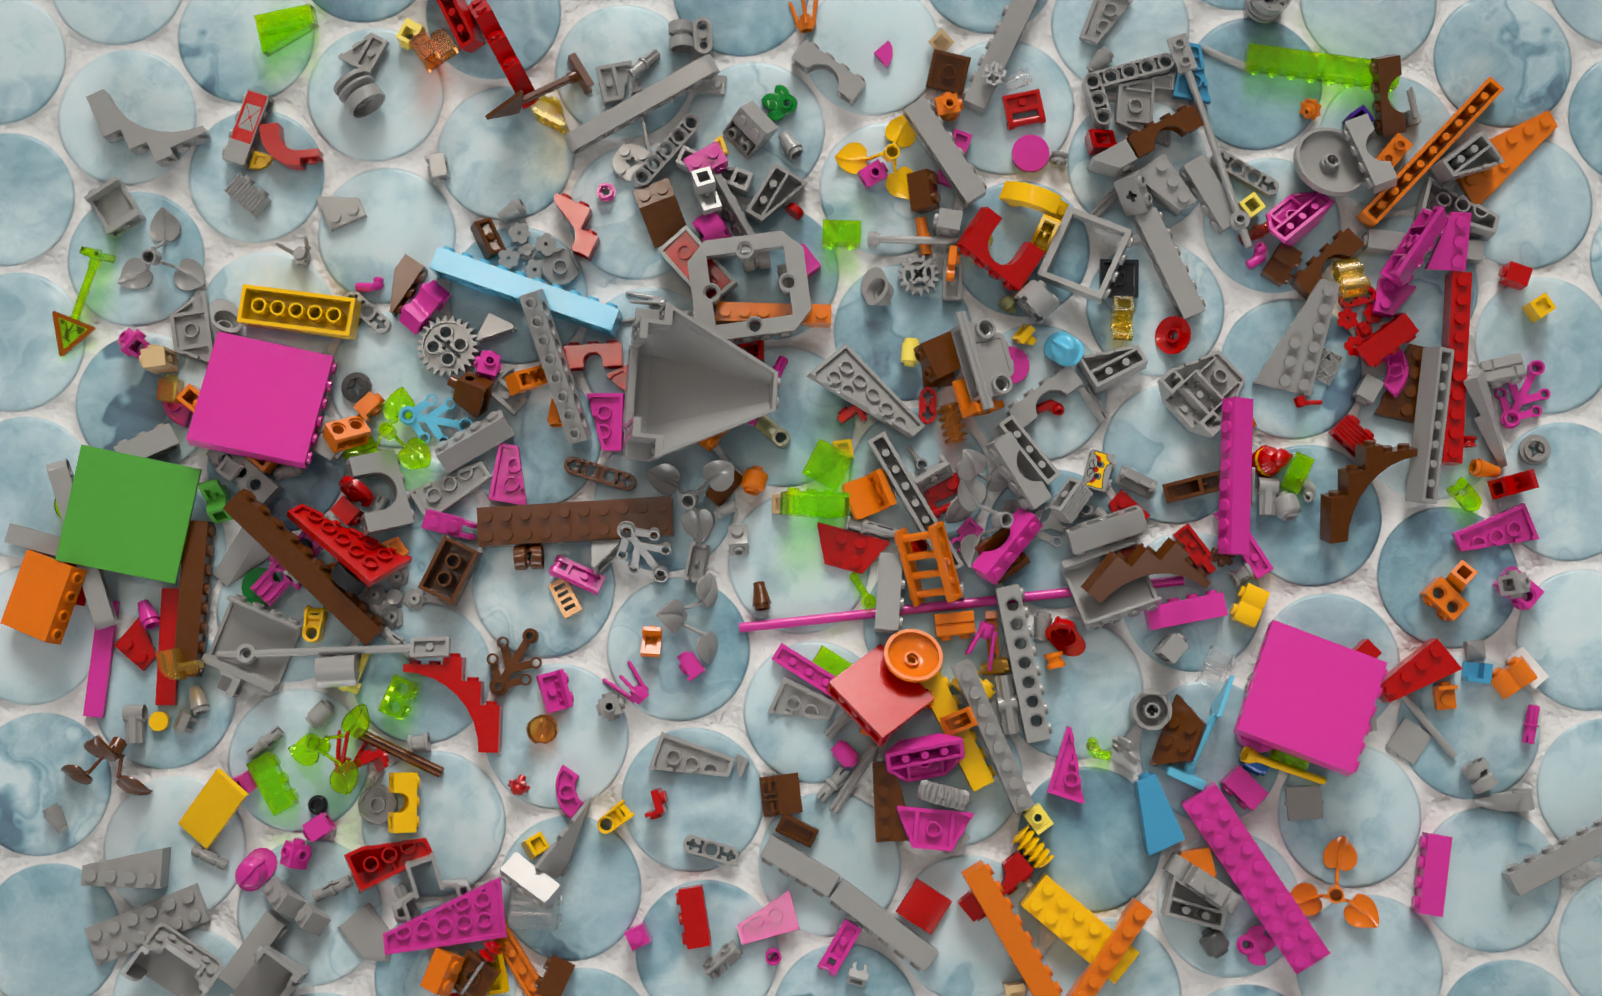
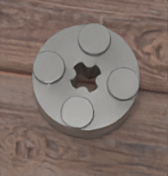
(1037, 301)
(1153, 699)

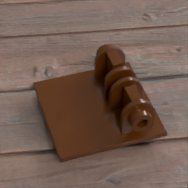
(780, 794)

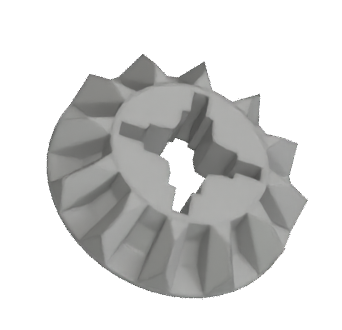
(1542, 447)

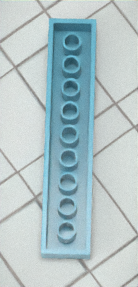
(509, 286)

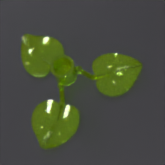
(414, 454)
(308, 748)

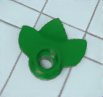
(776, 103)

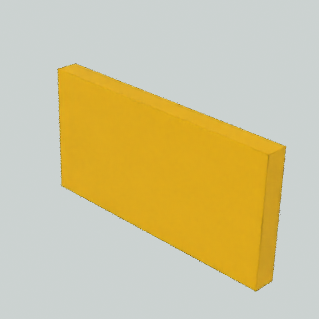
(213, 808)

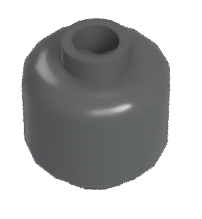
(1214, 942)

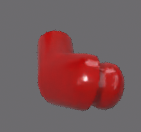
(1051, 406)

